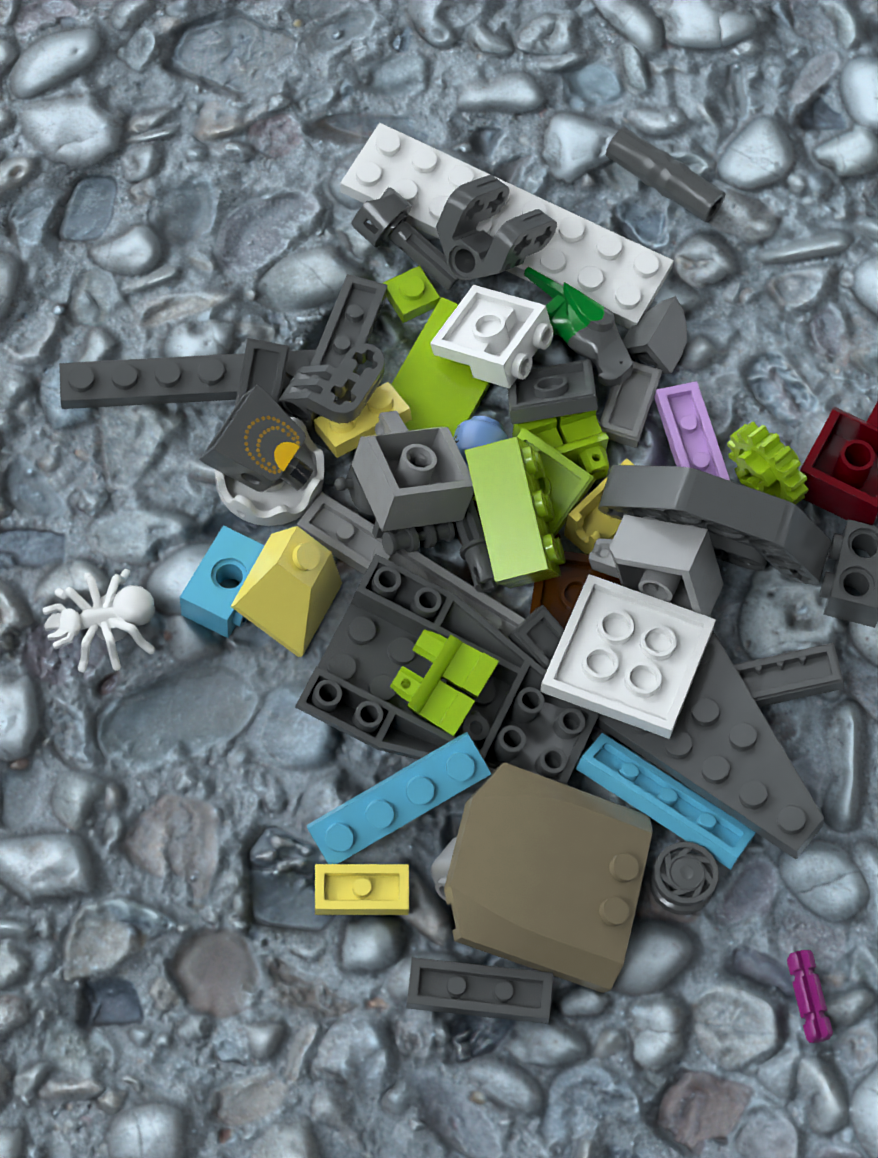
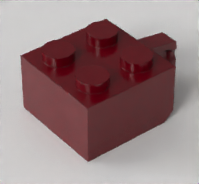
(845, 467)

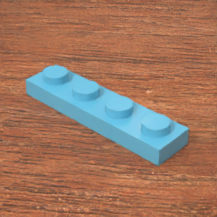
(398, 799)
(665, 800)

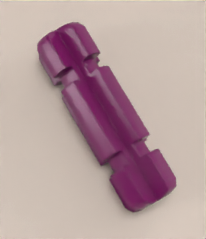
(809, 996)

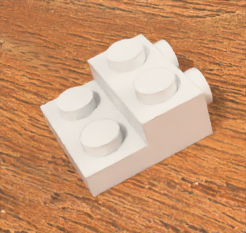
(494, 335)

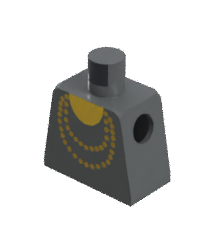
(258, 444)

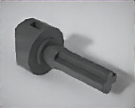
(388, 222)

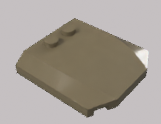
(548, 876)

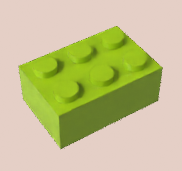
(514, 512)

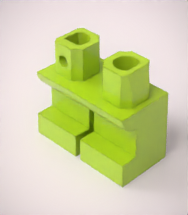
(575, 437)
(456, 664)

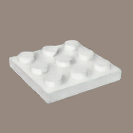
(628, 656)

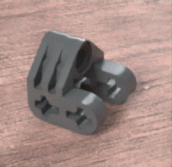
(475, 252)
(315, 389)

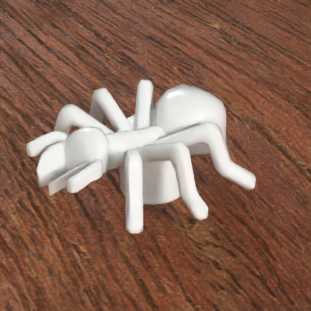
(109, 618)

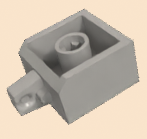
(412, 475)
(662, 562)

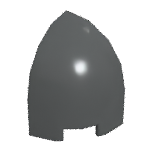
(659, 336)

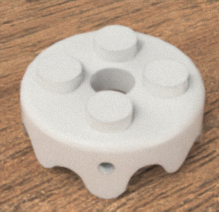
(281, 501)

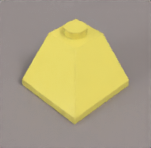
(289, 588)

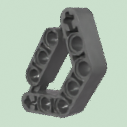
(741, 521)

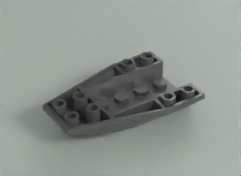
(377, 639)

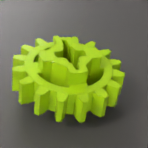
(767, 463)

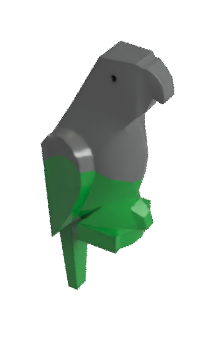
(586, 328)

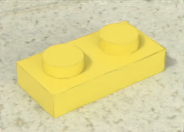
(345, 436)
(361, 889)

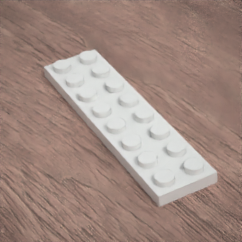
(580, 253)

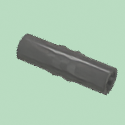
(665, 174)

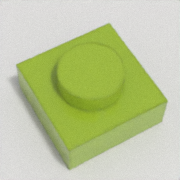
(411, 294)

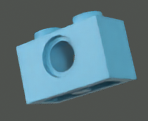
(203, 598)

